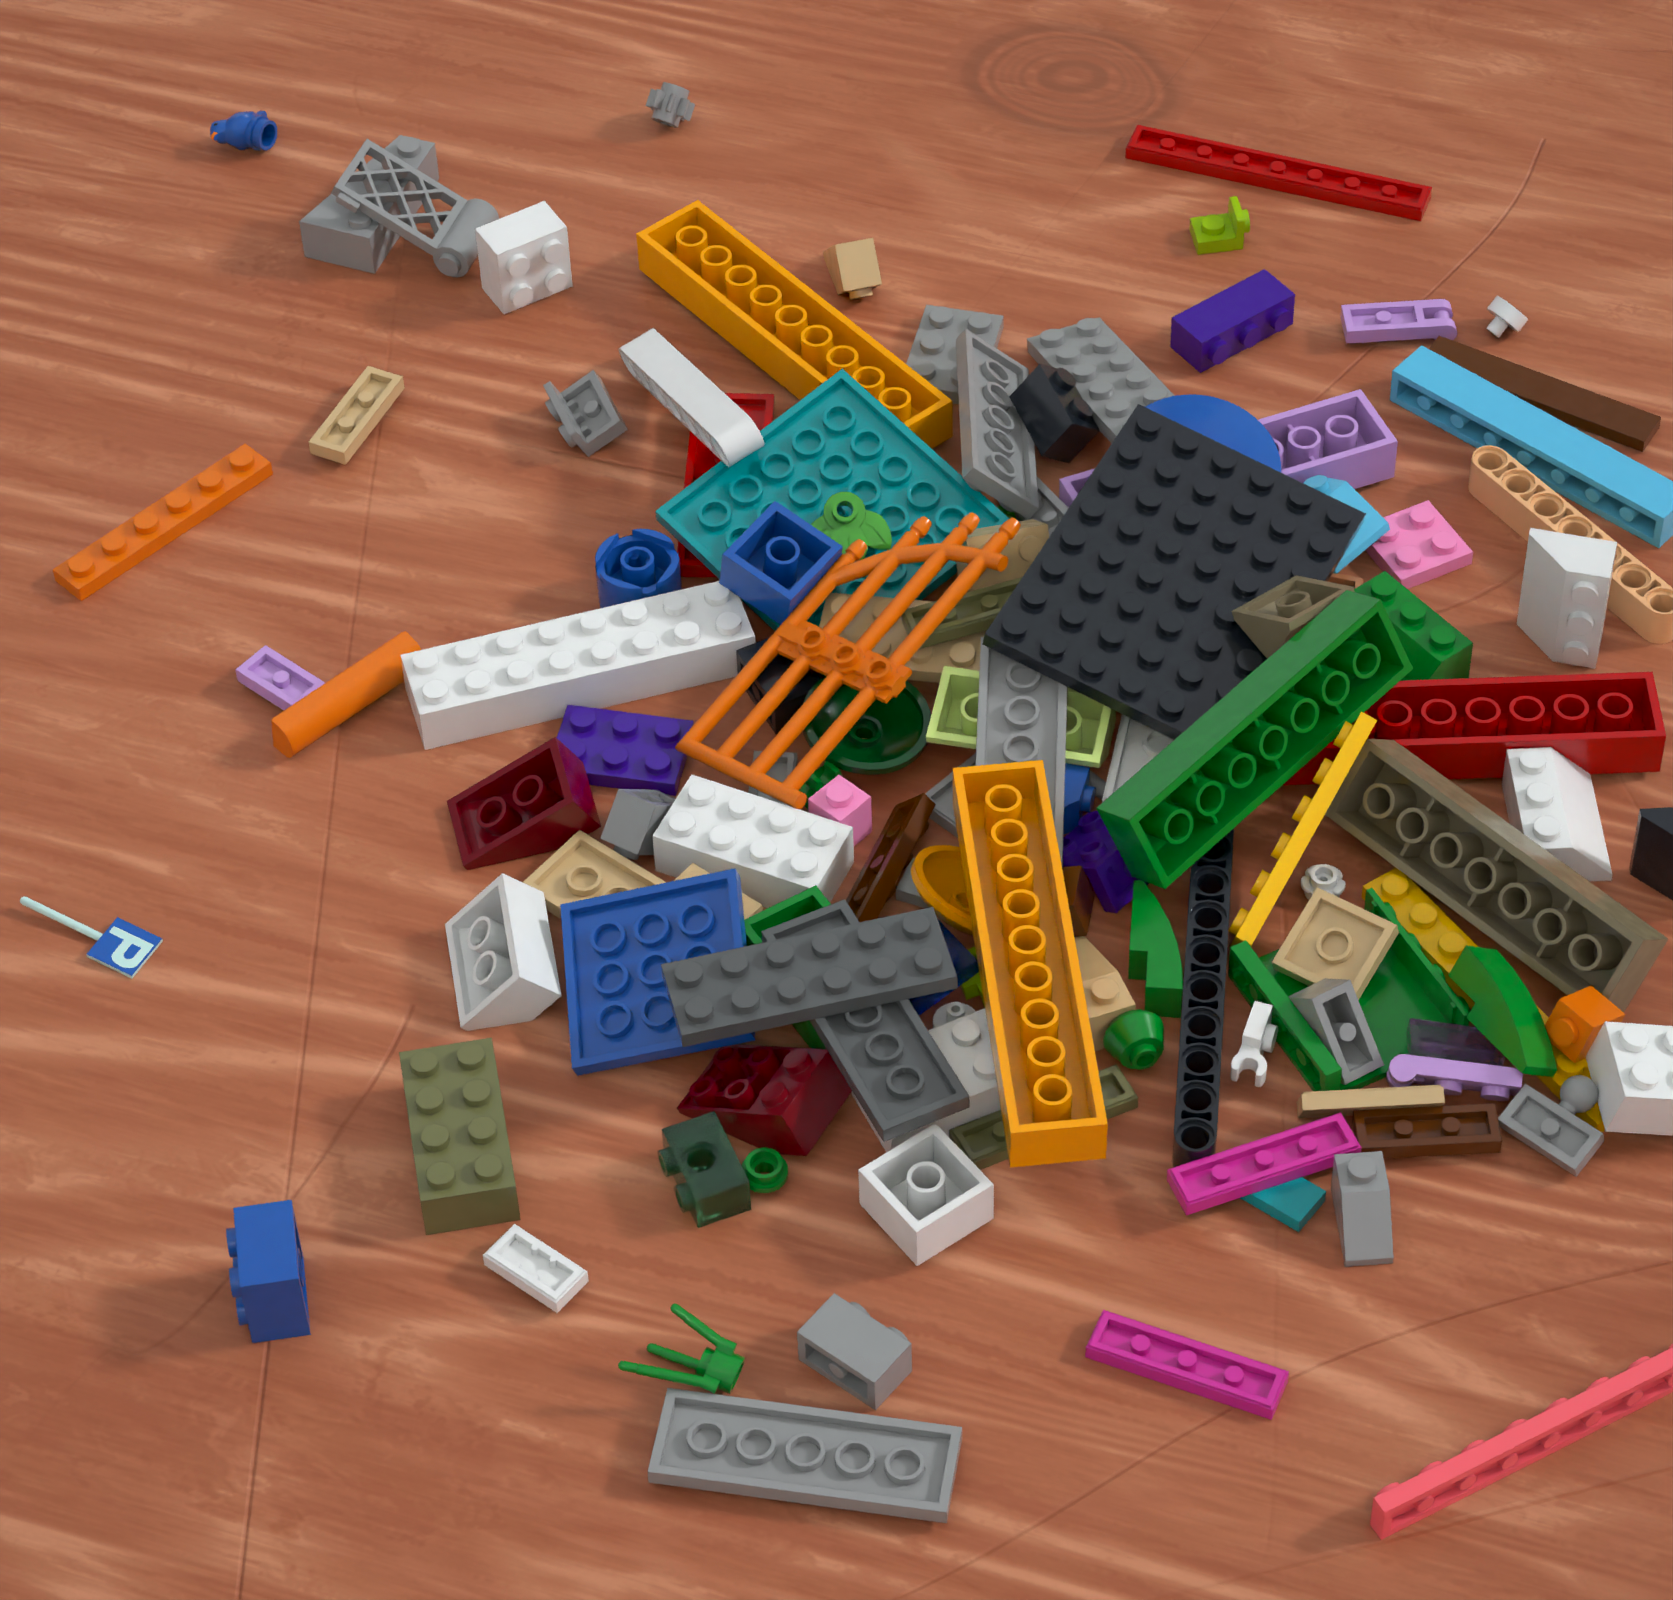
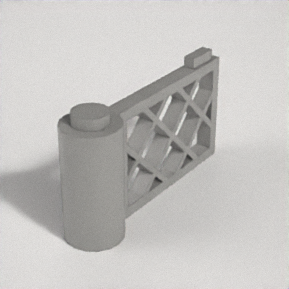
(454, 241)

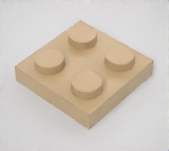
(1335, 943)

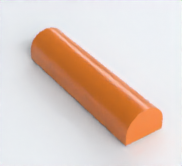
(341, 696)

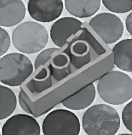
(355, 239)

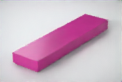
(1261, 1164)
(1187, 1364)

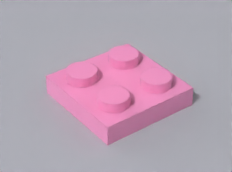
(1419, 546)

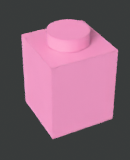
(844, 804)

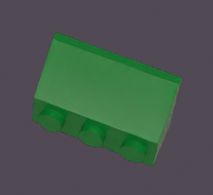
(1429, 640)

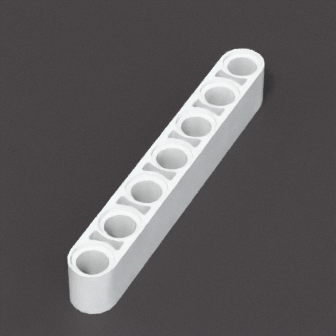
(691, 397)

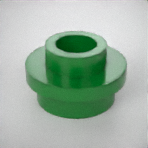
(768, 1161)

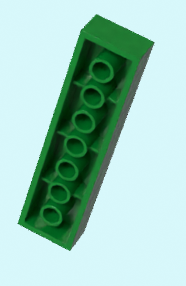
(1255, 739)

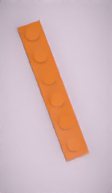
(162, 522)

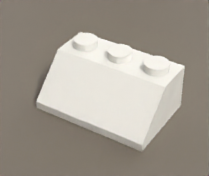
(1566, 594)
(1556, 809)
(502, 956)

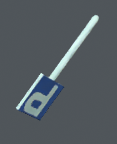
(119, 948)

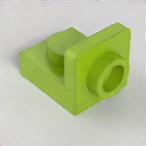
(1220, 231)

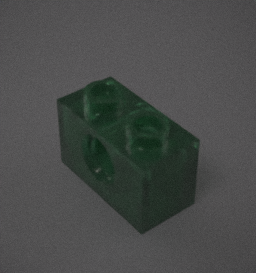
(705, 1170)

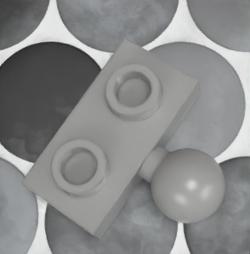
(1553, 1127)

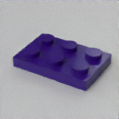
(626, 747)

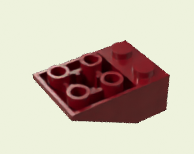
(770, 1095)

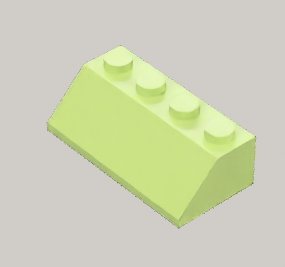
(956, 715)

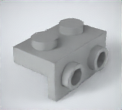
(586, 413)

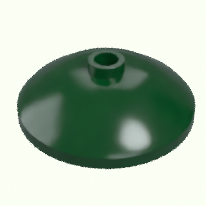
(891, 731)

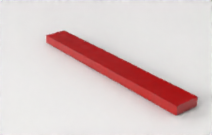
(1279, 172)

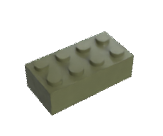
(459, 1136)

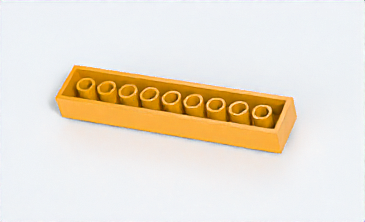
(780, 318)
(1028, 966)

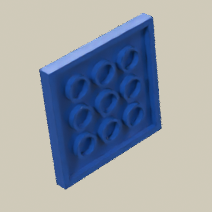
(615, 960)

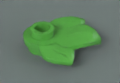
(859, 525)

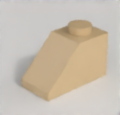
(853, 267)

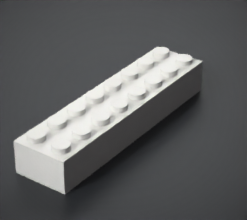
(575, 660)

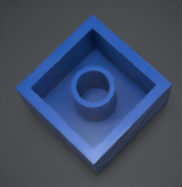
(777, 562)
(268, 1271)

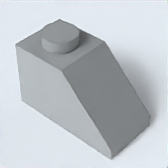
(634, 820)
(1340, 1024)
(1362, 1208)

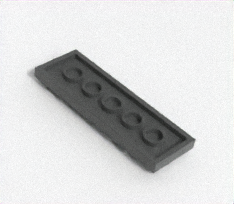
(808, 976)
(883, 1049)

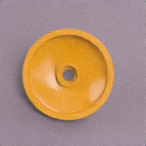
(941, 885)

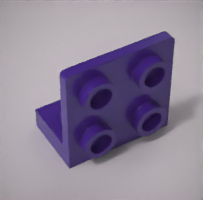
(1095, 850)

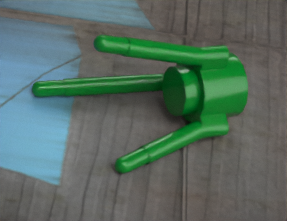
(714, 1371)

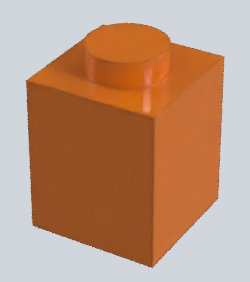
(1578, 1021)

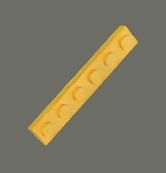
(1309, 815)

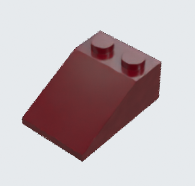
(524, 808)

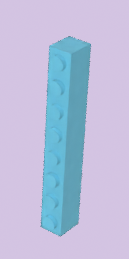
(1548, 447)

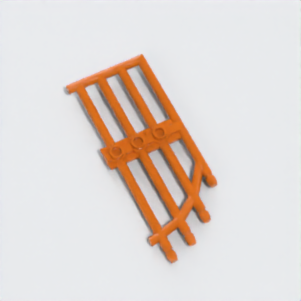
(839, 658)

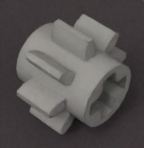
(670, 104)

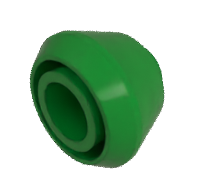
(1135, 1039)

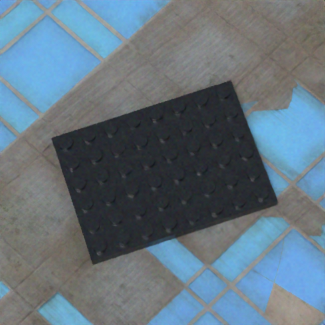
(1152, 563)

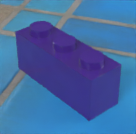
(1232, 320)

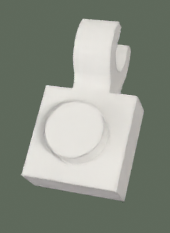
(1257, 1037)

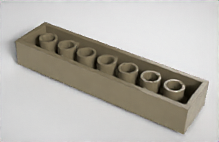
(1494, 874)

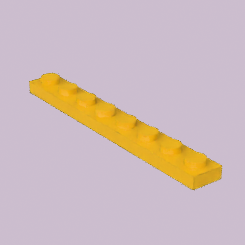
(1443, 944)

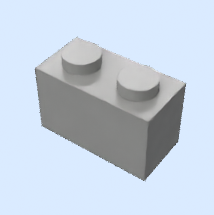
(855, 1350)

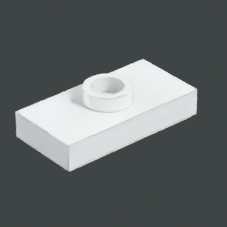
(535, 1268)

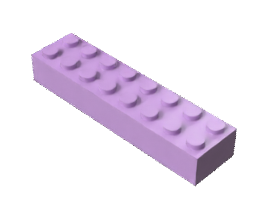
(1326, 438)

